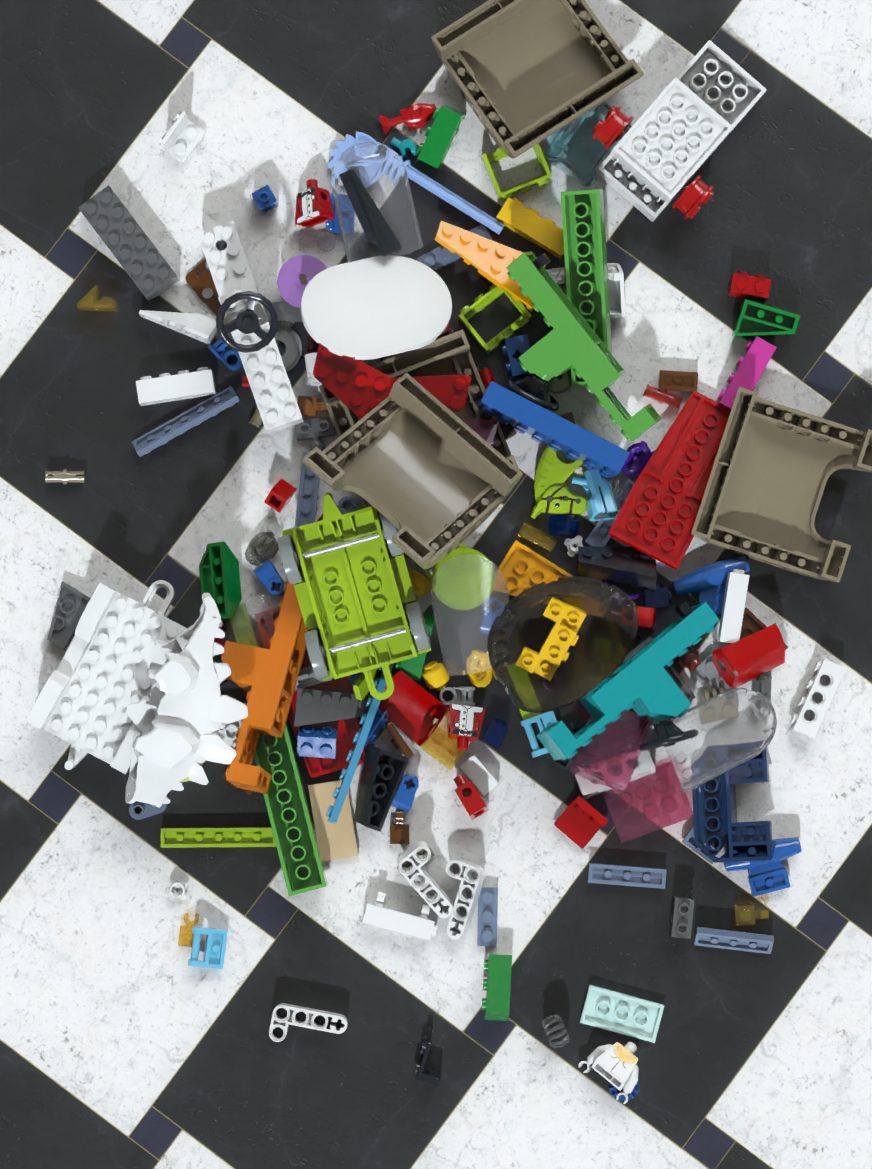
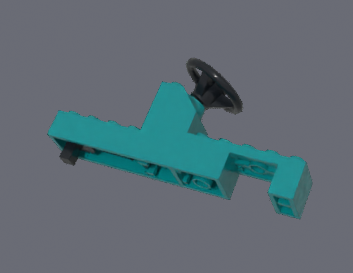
(640, 685)

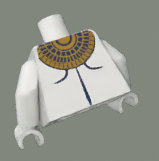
(616, 1065)

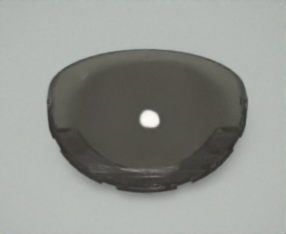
(600, 649)

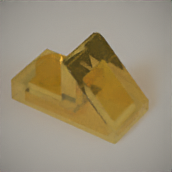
(91, 302)

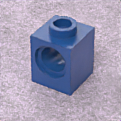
(264, 199)

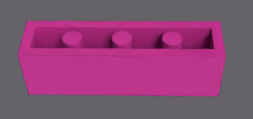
(749, 370)

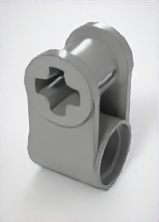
(459, 695)

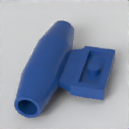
(710, 581)
(769, 874)

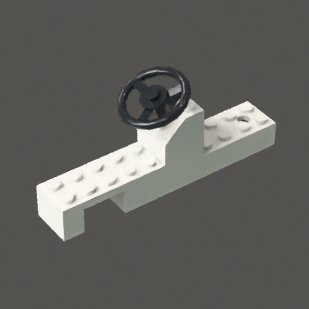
(249, 327)

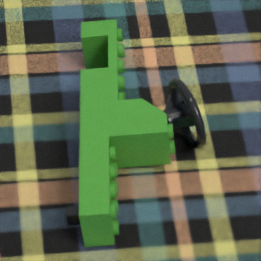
(568, 346)

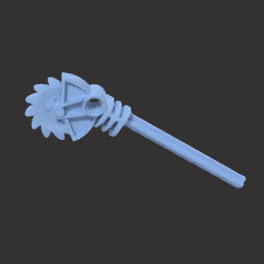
(425, 182)

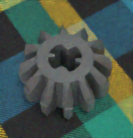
(555, 1031)

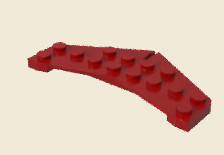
(365, 387)

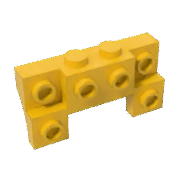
(556, 646)

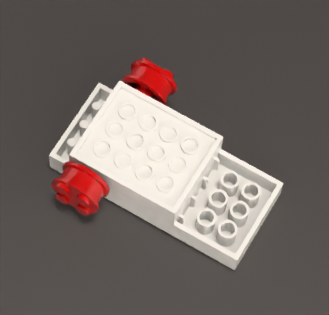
(677, 134)

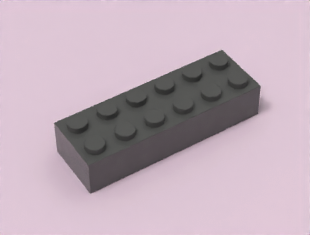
(128, 243)

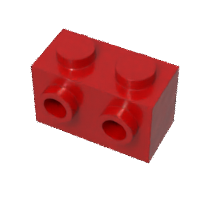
(749, 287)

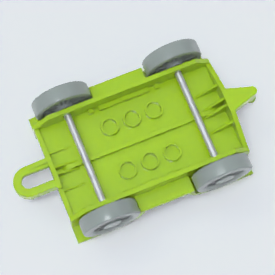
(353, 594)

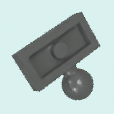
(315, 429)

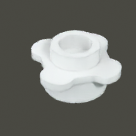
(570, 542)
(181, 886)

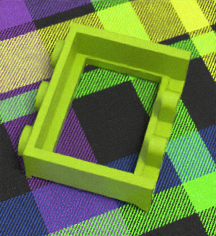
(522, 187)
(480, 303)

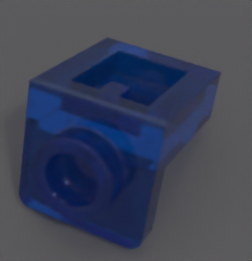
(563, 524)

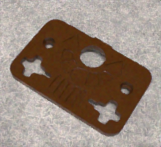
(203, 281)

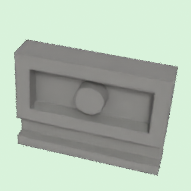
(708, 675)

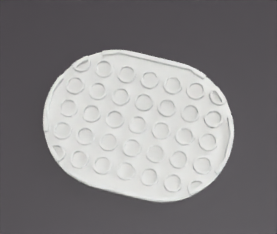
(376, 307)

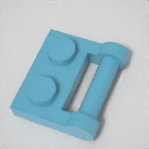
(543, 721)
(214, 947)

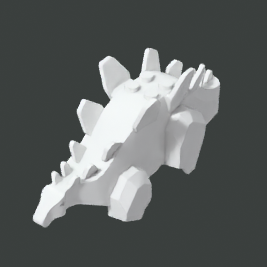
(182, 712)

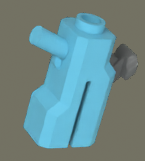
(599, 494)

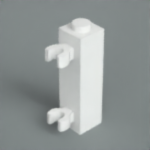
(733, 606)
(400, 921)

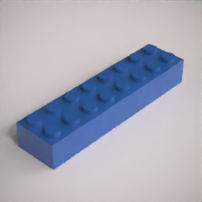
(553, 430)

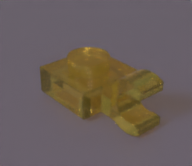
(746, 914)

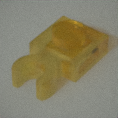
(186, 934)

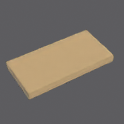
(337, 839)

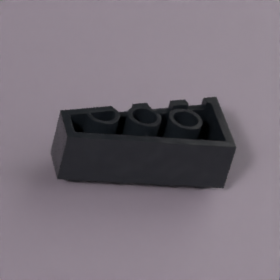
(617, 565)
(378, 786)

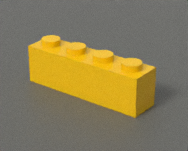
(532, 226)

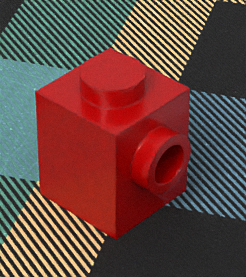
(280, 495)

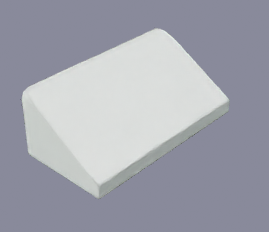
(479, 775)

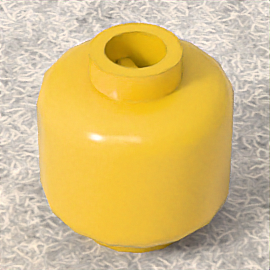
(435, 675)

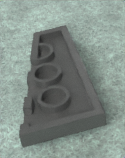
(326, 706)

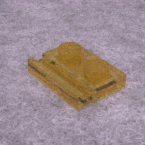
(442, 748)

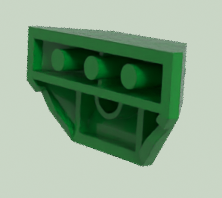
(221, 578)

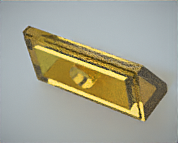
(537, 537)

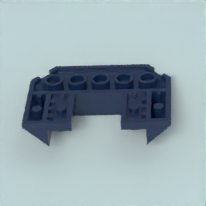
(716, 816)

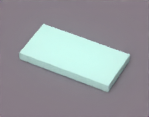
(622, 1013)

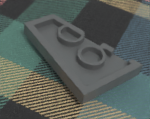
(67, 615)

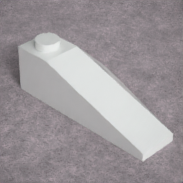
(193, 325)

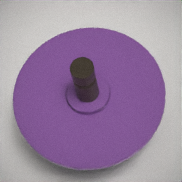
(296, 275)

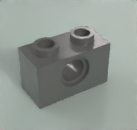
(681, 917)

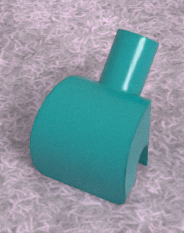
(405, 146)

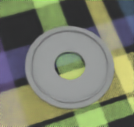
(293, 346)

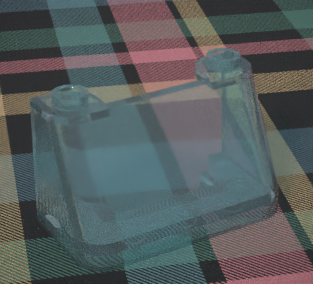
(575, 150)

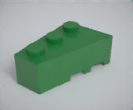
(764, 320)
(497, 987)

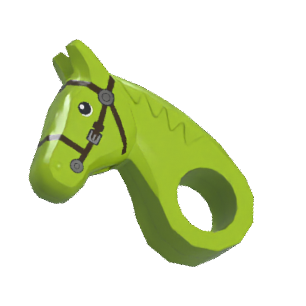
(550, 489)

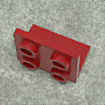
(580, 821)

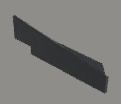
(368, 214)

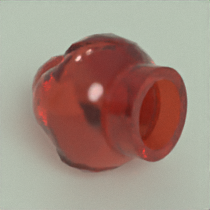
(689, 659)

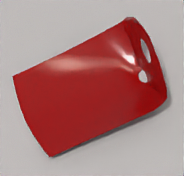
(750, 656)
(412, 708)

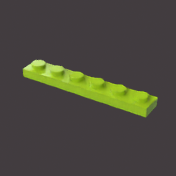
(217, 837)

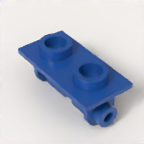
(379, 722)

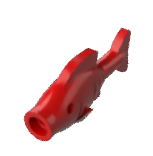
(414, 117)

